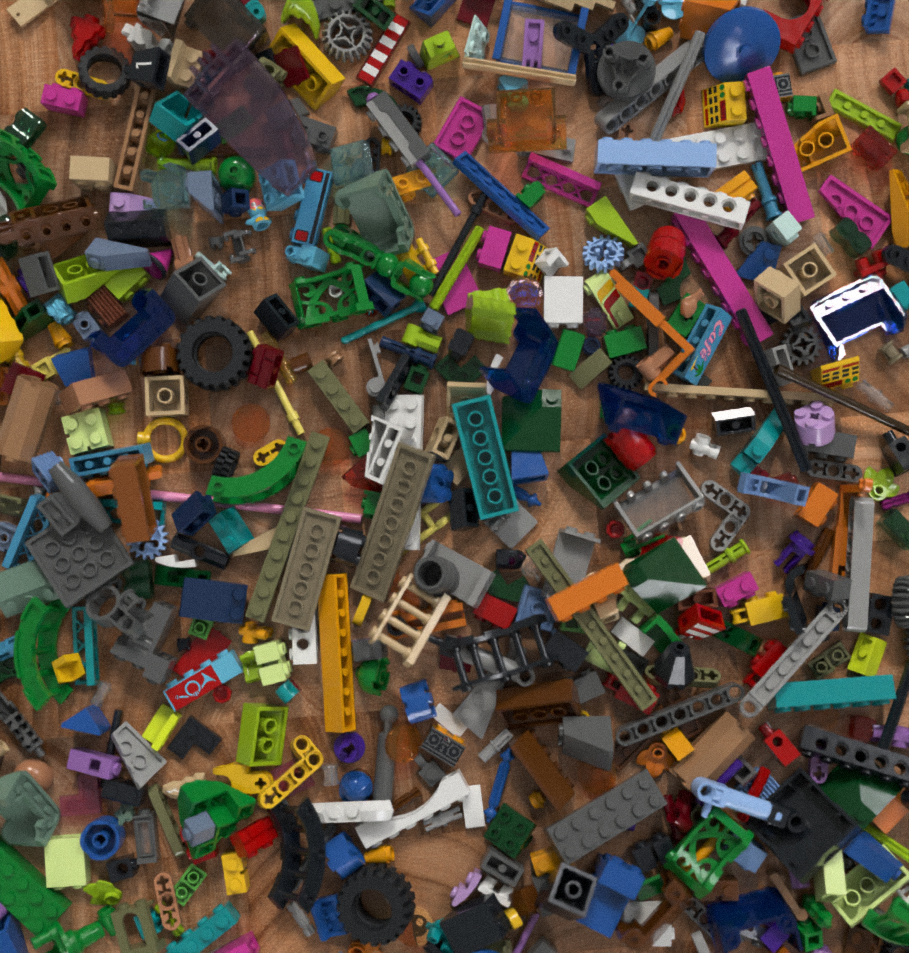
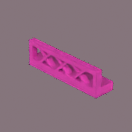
(562, 173)

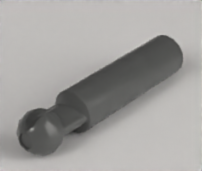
(384, 765)

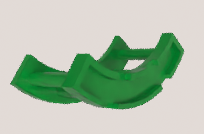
(262, 483)
(47, 622)
(886, 929)

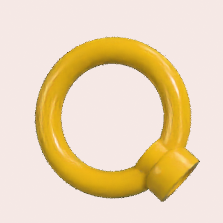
(145, 437)

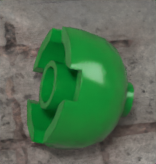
(236, 173)
(373, 676)

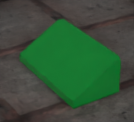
(568, 350)
(650, 887)

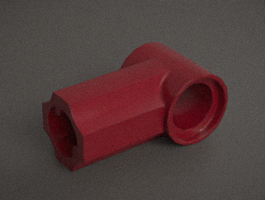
(680, 814)

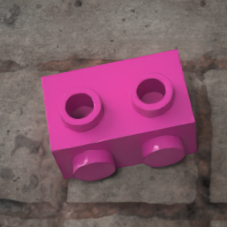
(64, 100)
(494, 248)
(736, 588)

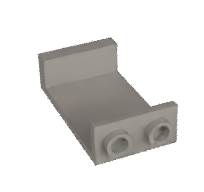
(573, 553)
(473, 577)

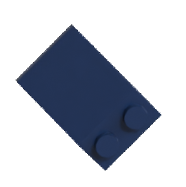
(213, 600)

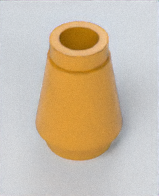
(657, 38)
(59, 336)
(381, 854)

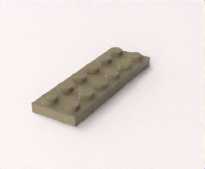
(306, 568)

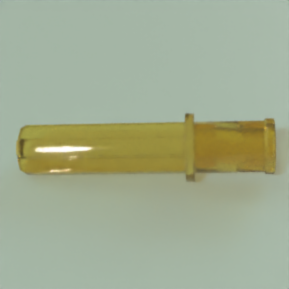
(285, 368)

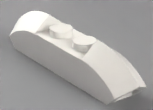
(354, 811)

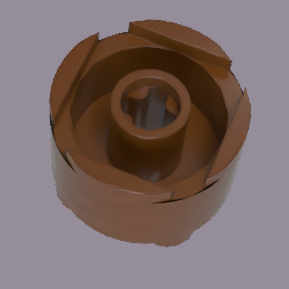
(159, 361)
(195, 439)

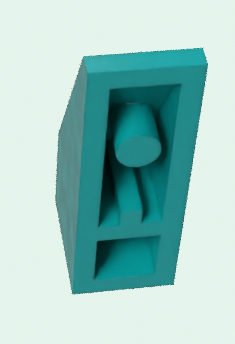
(763, 438)

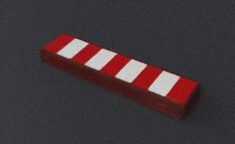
(383, 51)

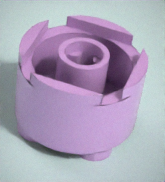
(815, 424)

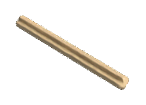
(519, 71)

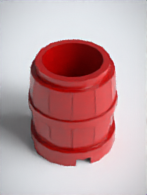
(665, 253)
(631, 448)

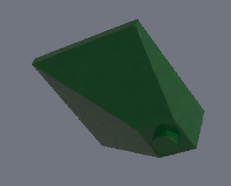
(533, 424)
(598, 474)
(664, 575)
(858, 794)

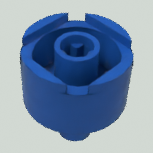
(438, 485)
(418, 701)
(94, 844)
(343, 855)

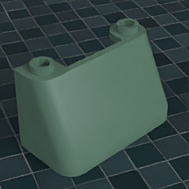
(378, 212)
(27, 811)

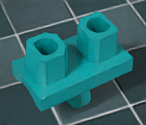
(436, 934)

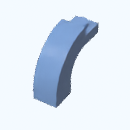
(773, 489)

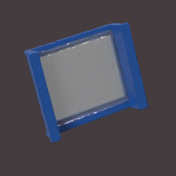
(510, 36)

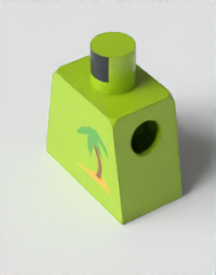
(439, 50)

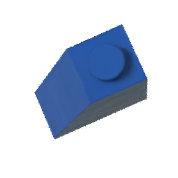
(874, 857)
(11, 935)

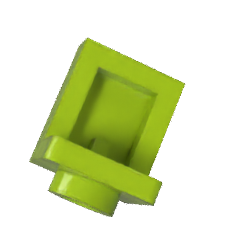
(250, 667)

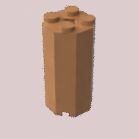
(26, 418)
(714, 750)

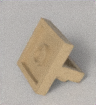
(181, 60)
(461, 392)

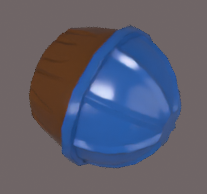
(356, 785)

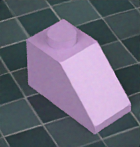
(126, 202)

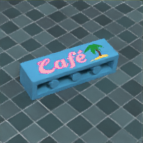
(705, 339)

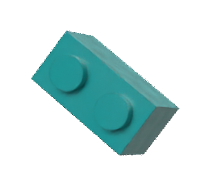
(231, 529)

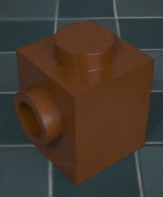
(524, 900)

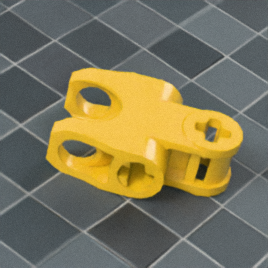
(243, 778)

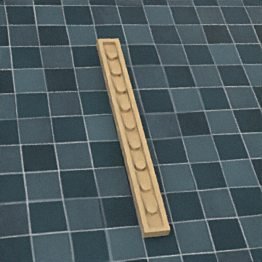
(731, 394)

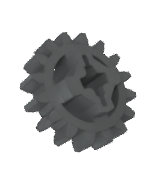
(802, 353)

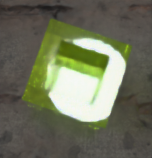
(160, 145)

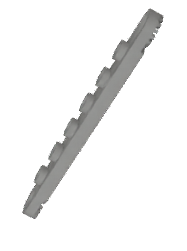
(793, 658)

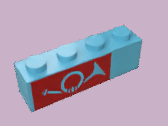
(203, 680)

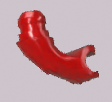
(680, 104)

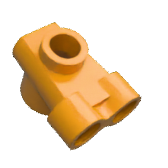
(251, 632)

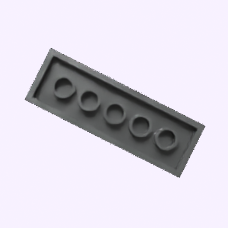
(604, 817)

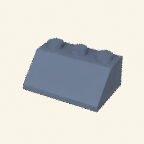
(206, 192)

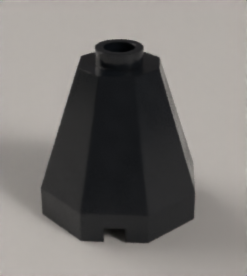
(675, 666)

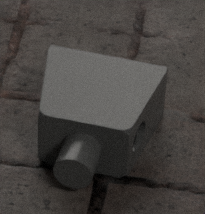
(364, 651)

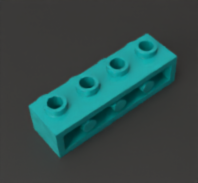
(206, 931)

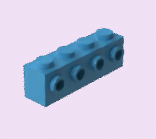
(100, 462)

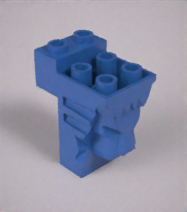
(614, 888)

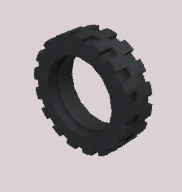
(99, 55)

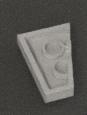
(478, 707)
(137, 754)

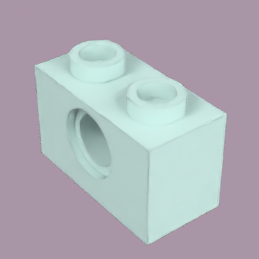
(783, 229)

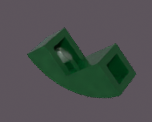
(175, 576)
(739, 639)

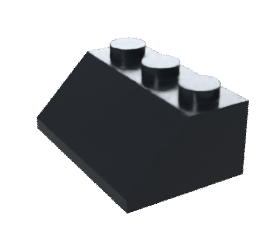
(139, 228)

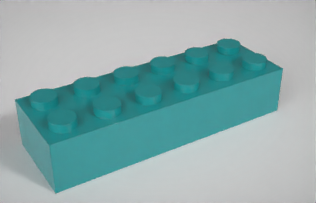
(485, 457)
(833, 692)

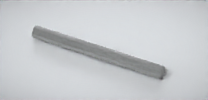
(677, 85)

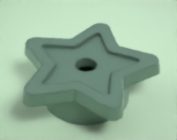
(125, 813)

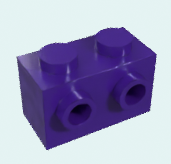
(411, 81)

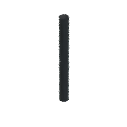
(111, 746)

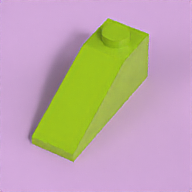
(607, 220)

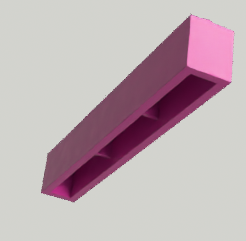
(778, 143)
(720, 273)

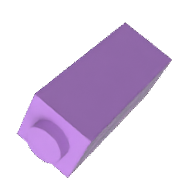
(94, 763)

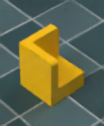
(68, 668)

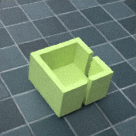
(87, 430)
(275, 663)

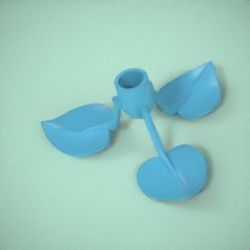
(670, 9)

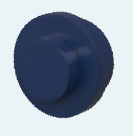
(590, 345)

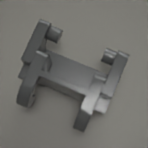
(239, 246)

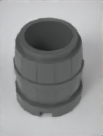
(426, 572)

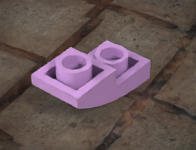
(462, 891)

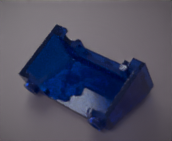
(138, 333)

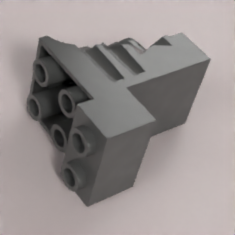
(146, 650)

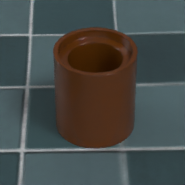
(301, 363)

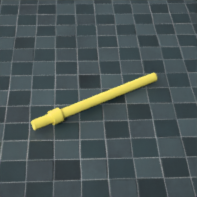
(292, 415)

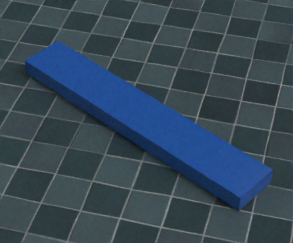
(501, 195)

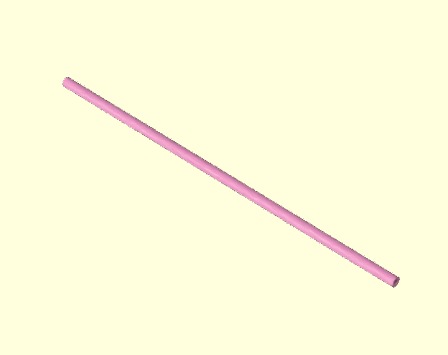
(181, 498)

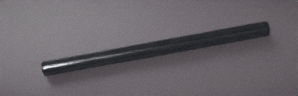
(773, 390)

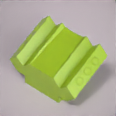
(490, 315)

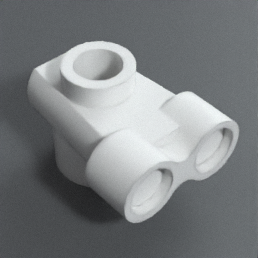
(701, 446)

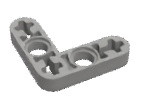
(732, 515)

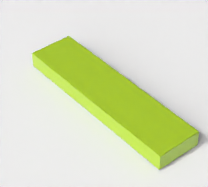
(863, 115)

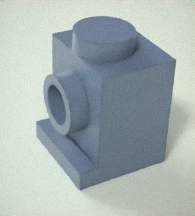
(81, 318)
(432, 321)
(8, 529)

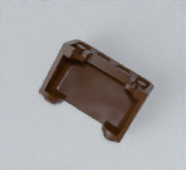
(644, 935)

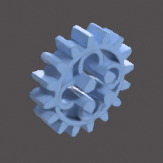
(594, 251)
(150, 549)

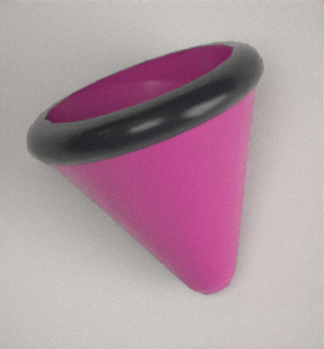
(160, 263)

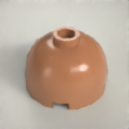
(38, 770)

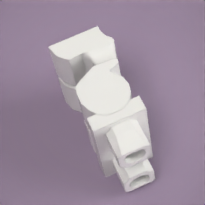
(142, 38)

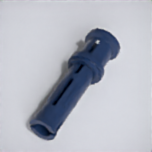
(417, 355)

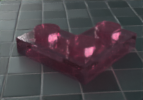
(88, 799)

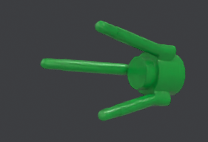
(632, 549)

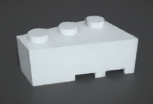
(382, 447)

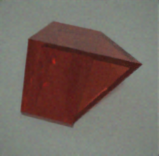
(356, 477)

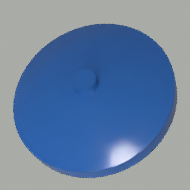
(740, 43)

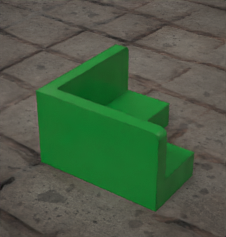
(658, 631)

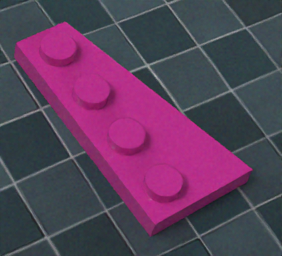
(850, 204)

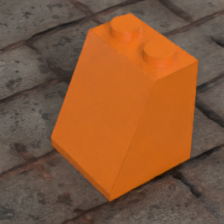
(702, 14)

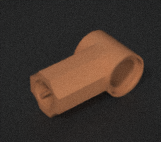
(182, 251)
(652, 365)

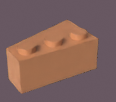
(95, 391)

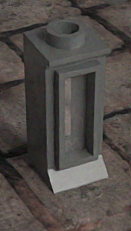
(146, 836)

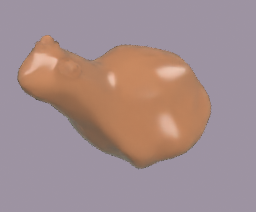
(689, 304)

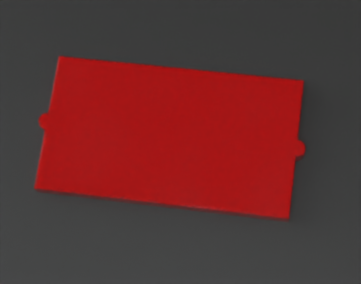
(201, 651)

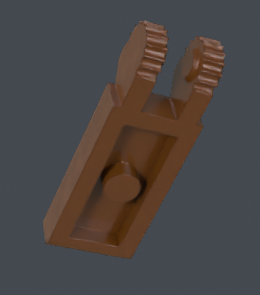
(689, 728)

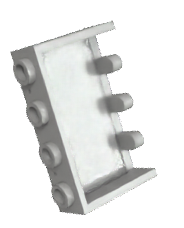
(660, 504)

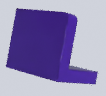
(773, 937)

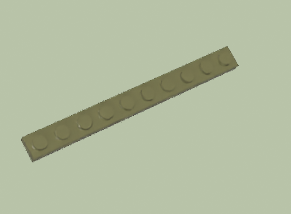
(287, 527)
(594, 629)

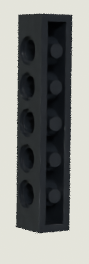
(849, 747)

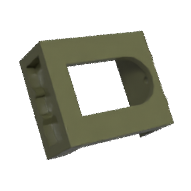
(141, 908)

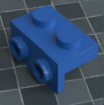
(878, 16)
(326, 917)

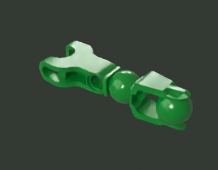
(387, 264)

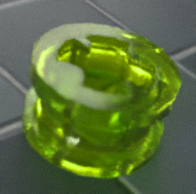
(116, 409)

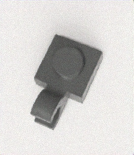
(634, 257)
(429, 771)

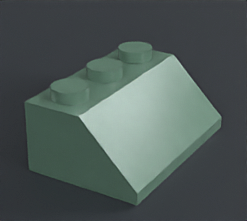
(20, 585)

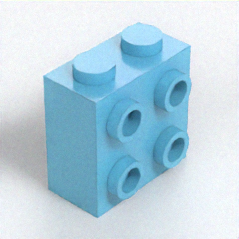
(276, 200)

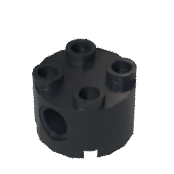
(347, 546)

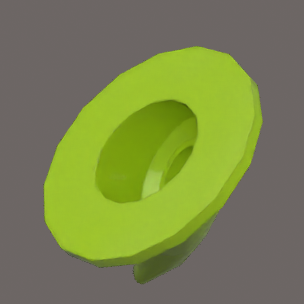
(302, 9)

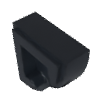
(268, 53)

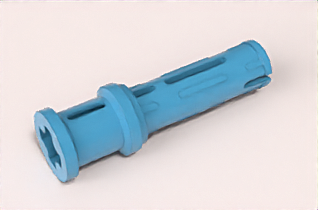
(768, 199)

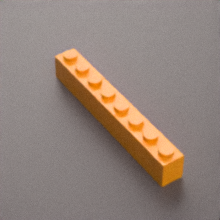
(336, 654)

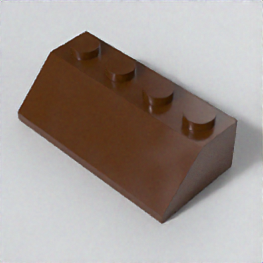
(538, 704)
(542, 768)

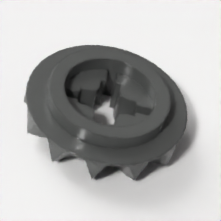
(759, 234)

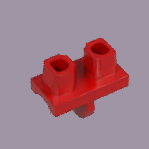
(864, 268)

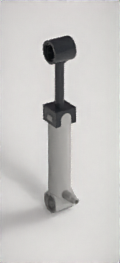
(486, 656)

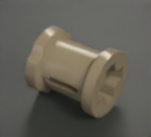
(890, 352)

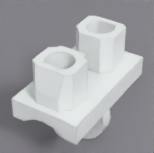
(487, 887)

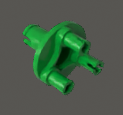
(69, 941)

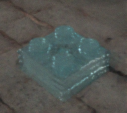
(344, 156)
(444, 168)

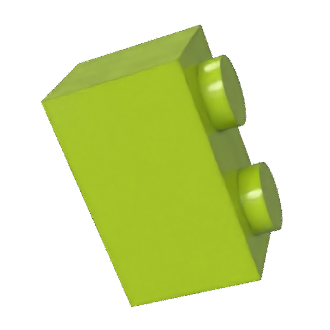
(127, 282)

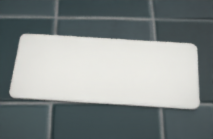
(449, 721)

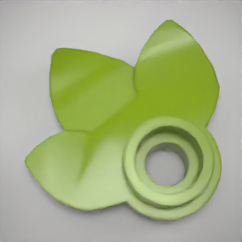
(883, 482)
(103, 893)

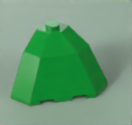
(221, 802)

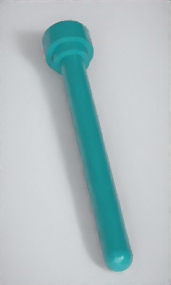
(416, 307)

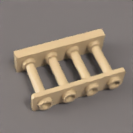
(419, 636)

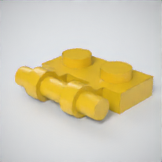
(423, 249)

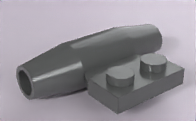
(72, 503)

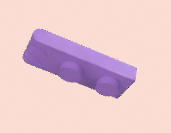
(533, 42)

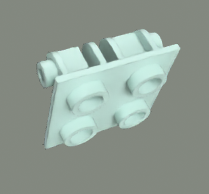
(477, 40)

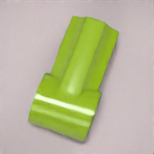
(417, 337)

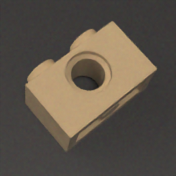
(443, 438)

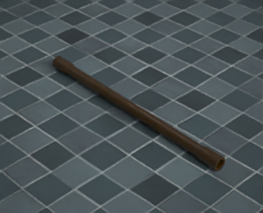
(790, 375)

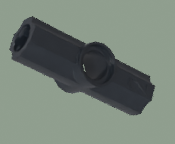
(189, 546)

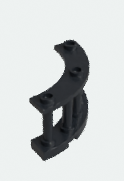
(492, 638)
(291, 853)

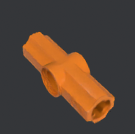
(10, 288)

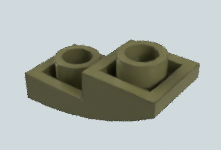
(590, 368)
(829, 659)

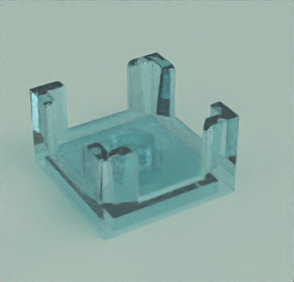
(167, 187)

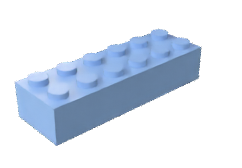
(655, 157)

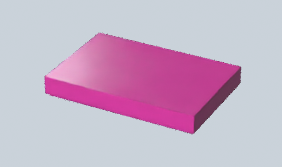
(462, 129)
(463, 285)

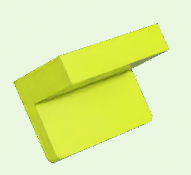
(867, 655)
(161, 726)

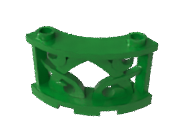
(39, 178)
(357, 306)
(708, 878)

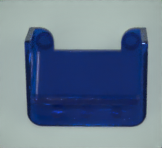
(856, 311)
(640, 413)

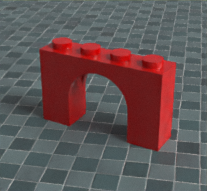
(794, 29)

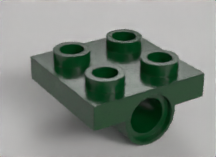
(510, 831)

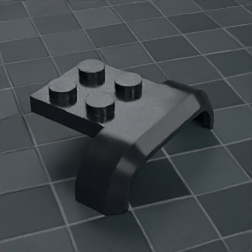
(792, 604)

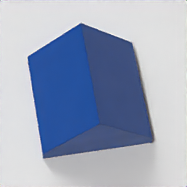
(430, 10)
(88, 720)

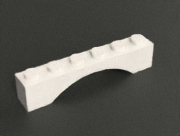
(450, 789)

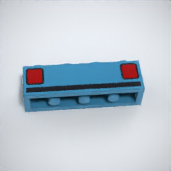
(312, 209)

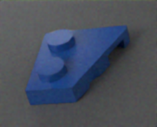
(765, 255)

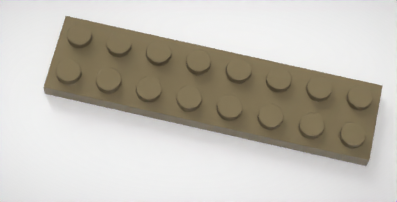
(392, 521)

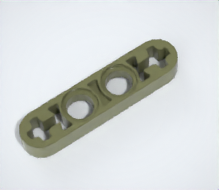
(705, 672)
(167, 819)

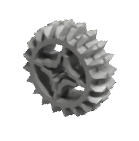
(360, 26)

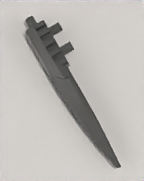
(20, 727)

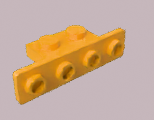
(409, 183)

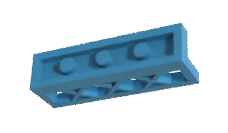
(23, 531)

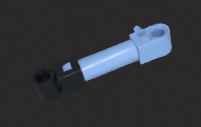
(767, 810)

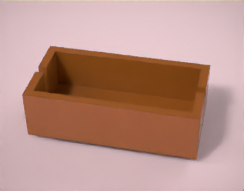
(133, 498)

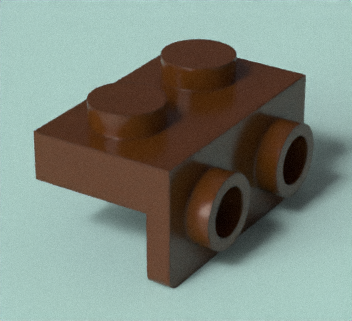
(861, 940)

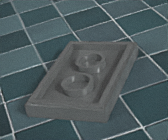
(815, 51)

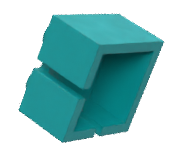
(170, 115)

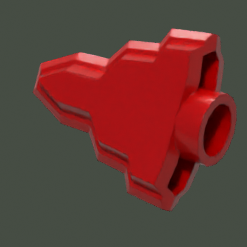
(86, 34)

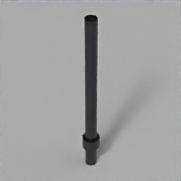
(475, 212)

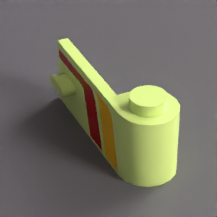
(609, 298)

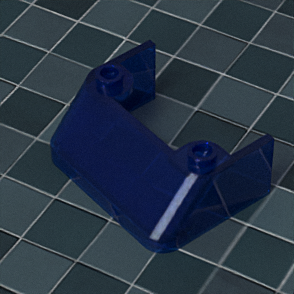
(530, 359)
(751, 910)

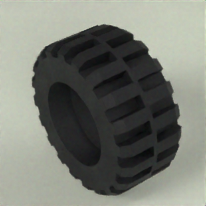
(196, 336)
(359, 921)

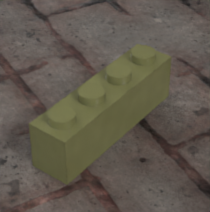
(338, 397)

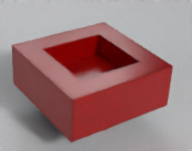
(892, 81)

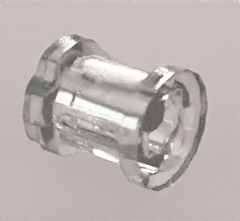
(330, 774)

